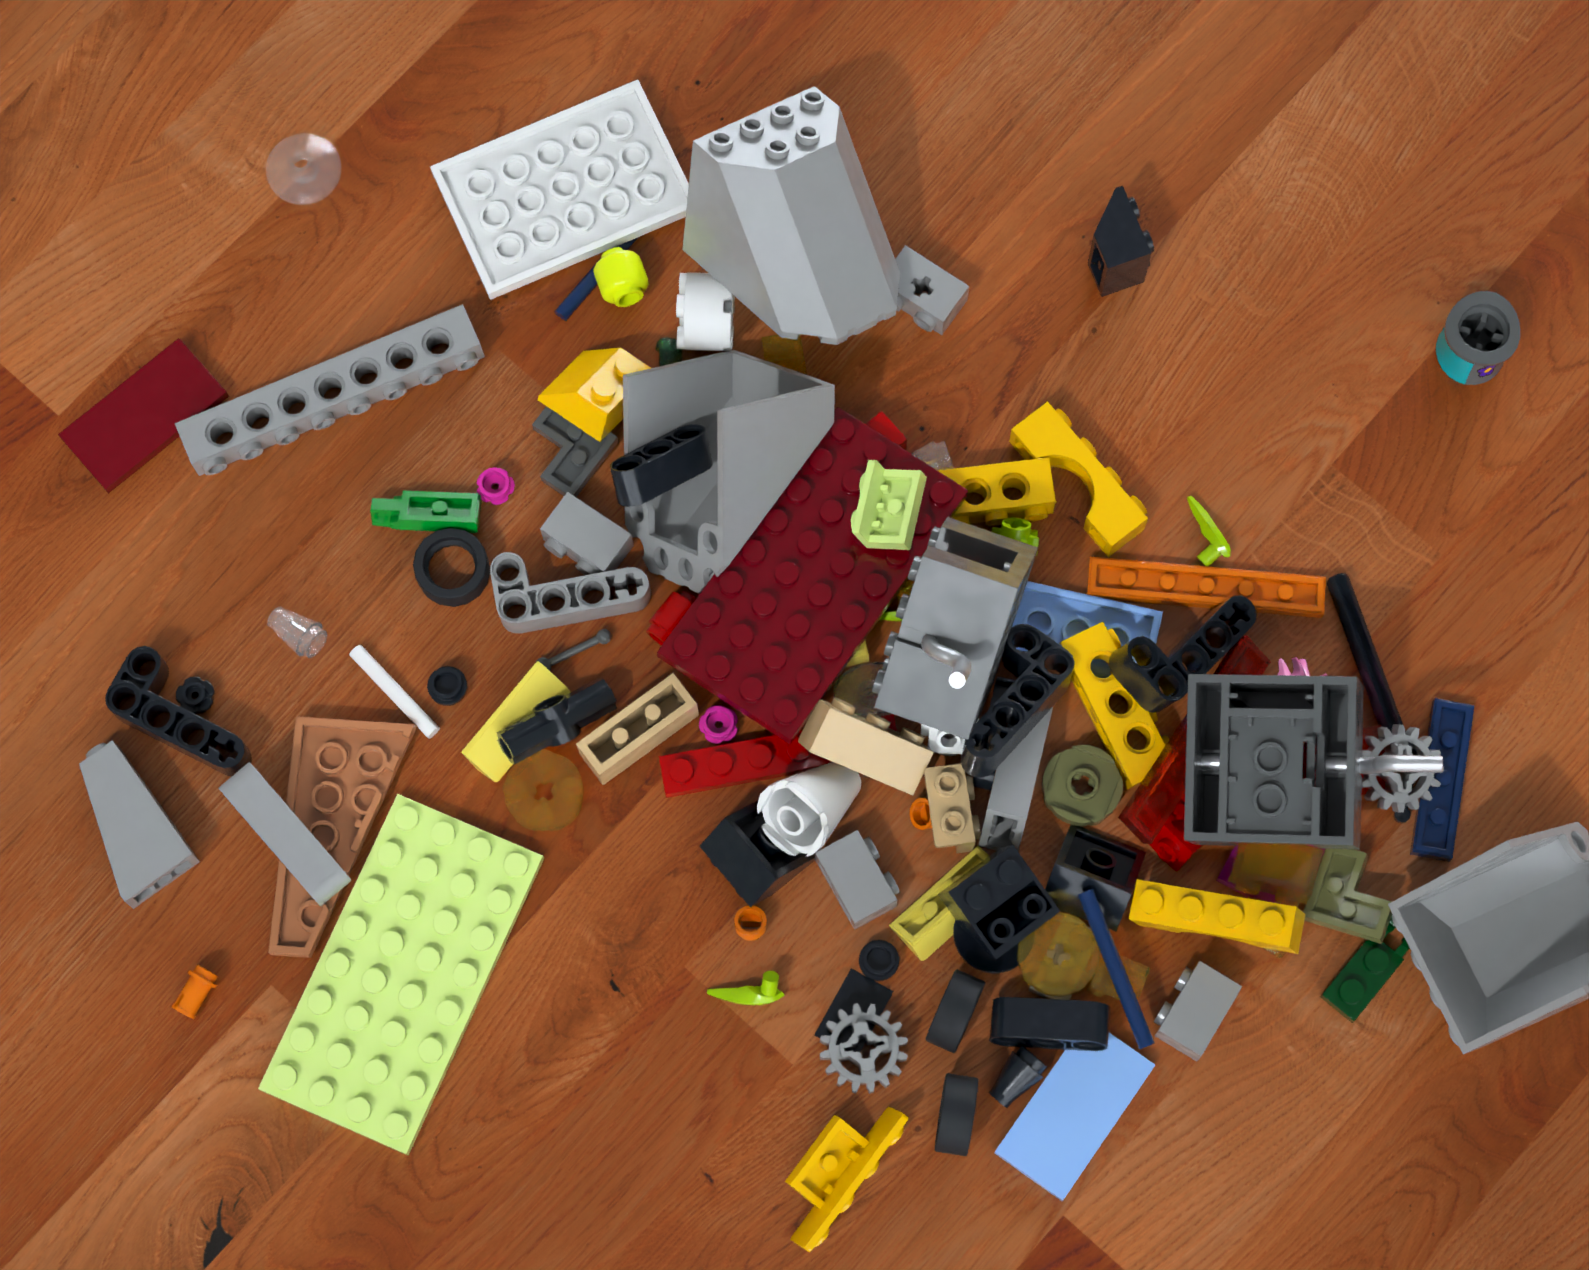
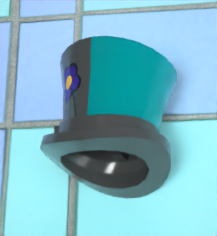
(1478, 338)

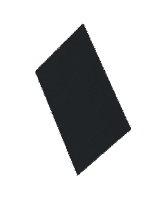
(854, 990)

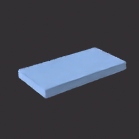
(1066, 613)
(1073, 1114)

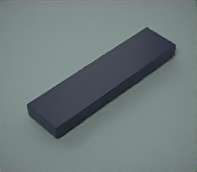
(1438, 819)

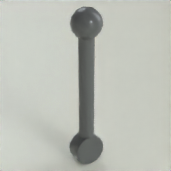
(603, 636)

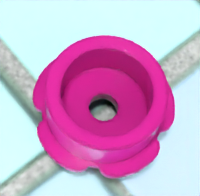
(495, 476)
(713, 715)

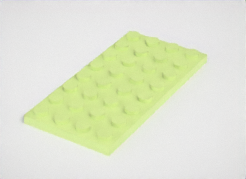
(402, 974)

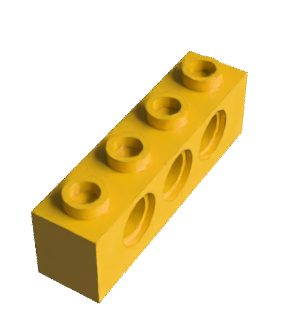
(1029, 476)
(1095, 694)

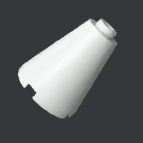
(807, 807)

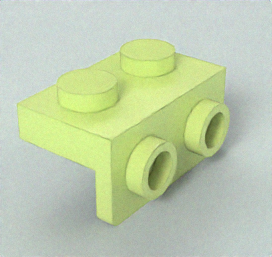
(888, 507)

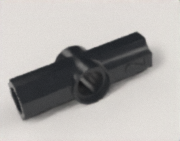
(556, 720)

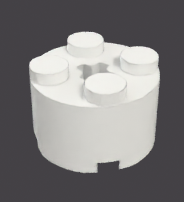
(704, 313)

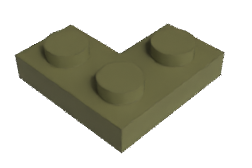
(1338, 903)

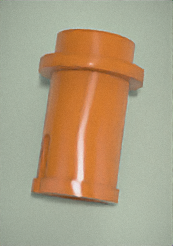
(195, 991)

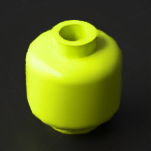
(621, 277)

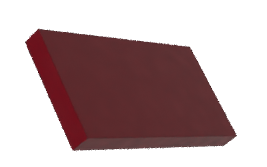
(141, 415)

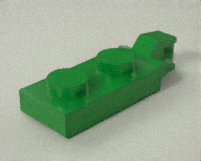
(428, 511)

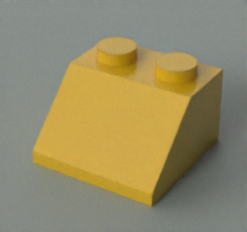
(592, 390)

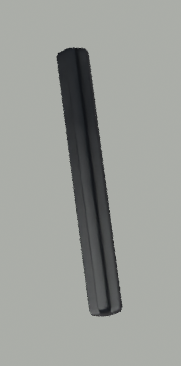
(1363, 651)

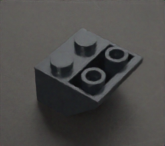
(1119, 246)
(999, 901)

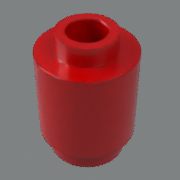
(669, 615)

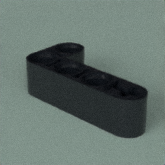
(1168, 671)
(1012, 707)
(181, 721)

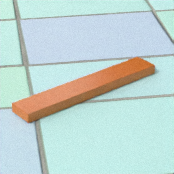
(1205, 586)

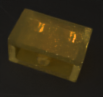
(1276, 869)

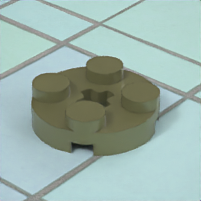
(1102, 775)

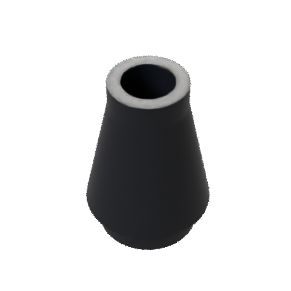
(1017, 1076)

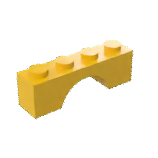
(1113, 514)
(1218, 915)

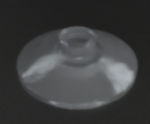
(309, 182)
(856, 688)

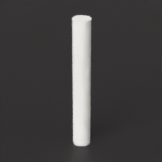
(394, 691)

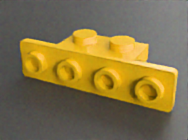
(836, 1169)

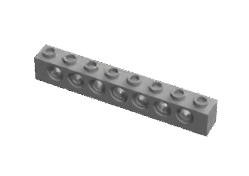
(310, 385)

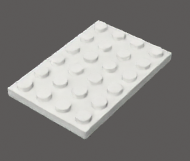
(563, 189)

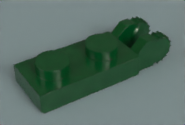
(1364, 976)

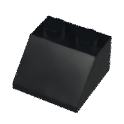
(749, 857)
(1094, 863)

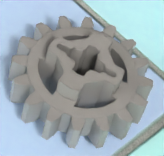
(1400, 783)
(883, 1044)

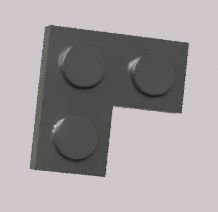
(578, 456)

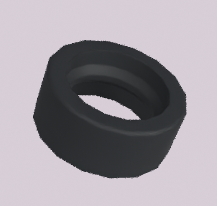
(446, 538)
(955, 1011)
(956, 1114)

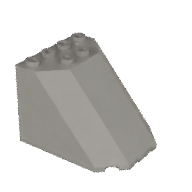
(791, 221)
(759, 435)
(1504, 935)

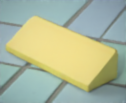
(484, 748)
(928, 921)

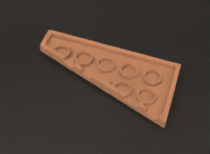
(336, 791)

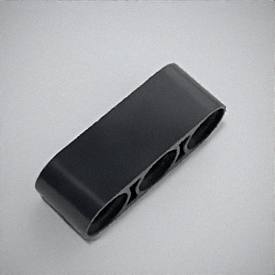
(661, 465)
(1050, 1023)

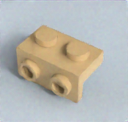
(950, 807)

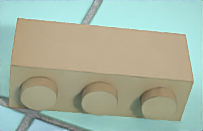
(638, 729)
(866, 745)

